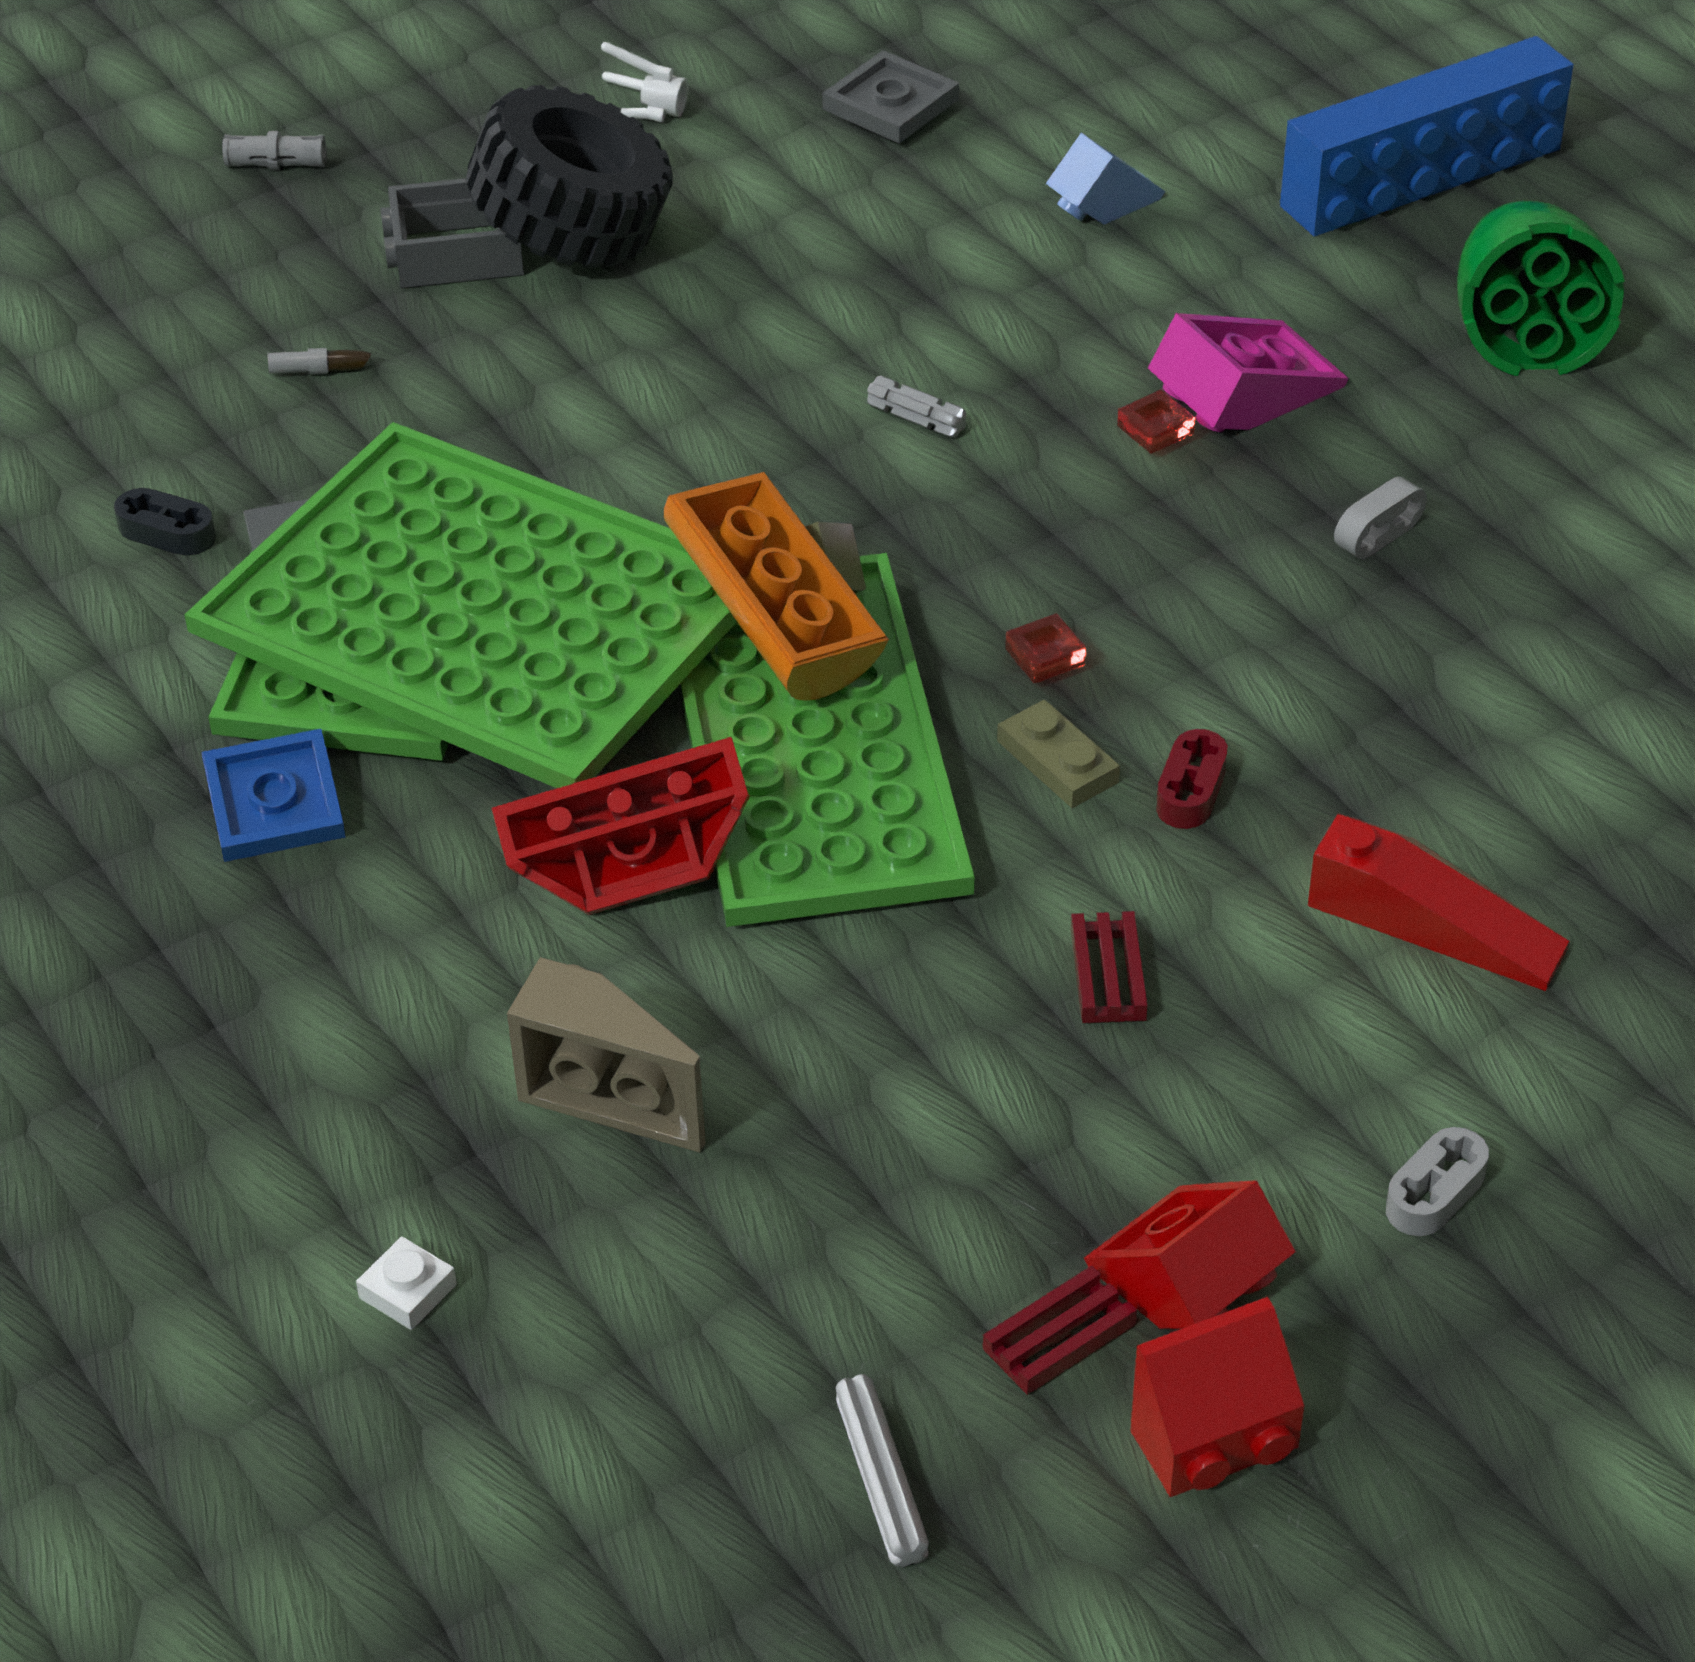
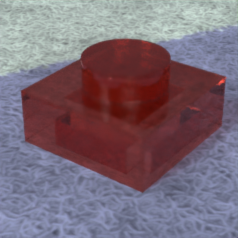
(1156, 421)
(1045, 648)

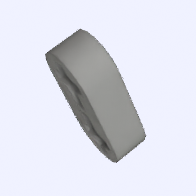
(1380, 517)
(1426, 1173)

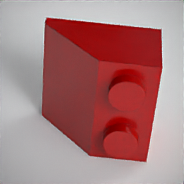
(1195, 1252)
(1216, 1398)

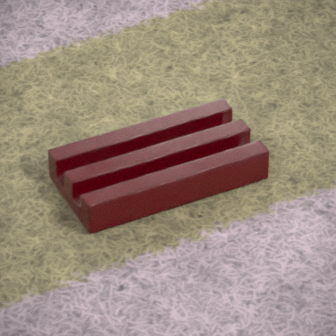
(1105, 931)
(1050, 1322)

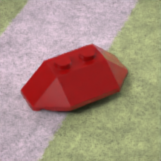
(628, 829)

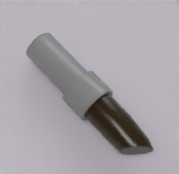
(317, 361)

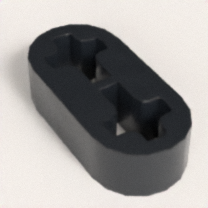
(165, 521)

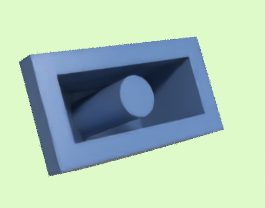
(1100, 183)

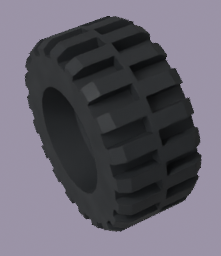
(569, 176)

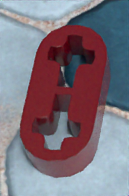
(1181, 776)

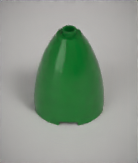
(1546, 280)

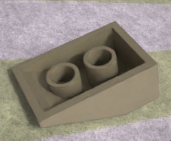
(603, 1057)

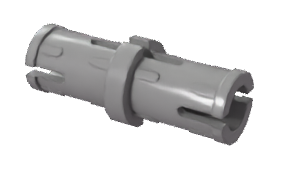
(274, 150)

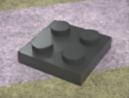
(890, 96)

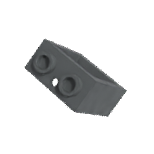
(443, 258)

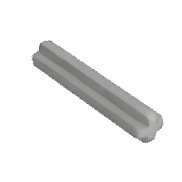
(882, 1471)

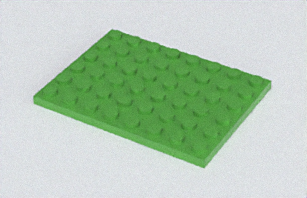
(473, 606)

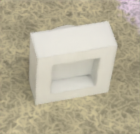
(406, 1283)

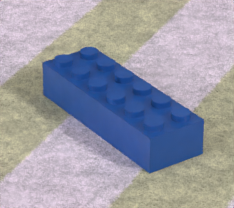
(1424, 135)

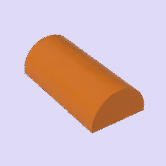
(777, 584)

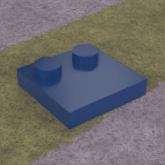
(273, 795)

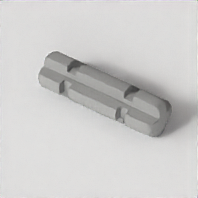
(916, 406)

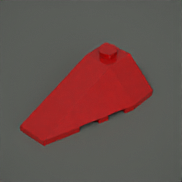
(1424, 899)

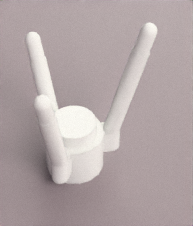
(661, 92)

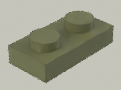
(1058, 753)

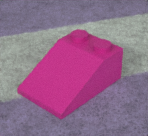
(1240, 369)

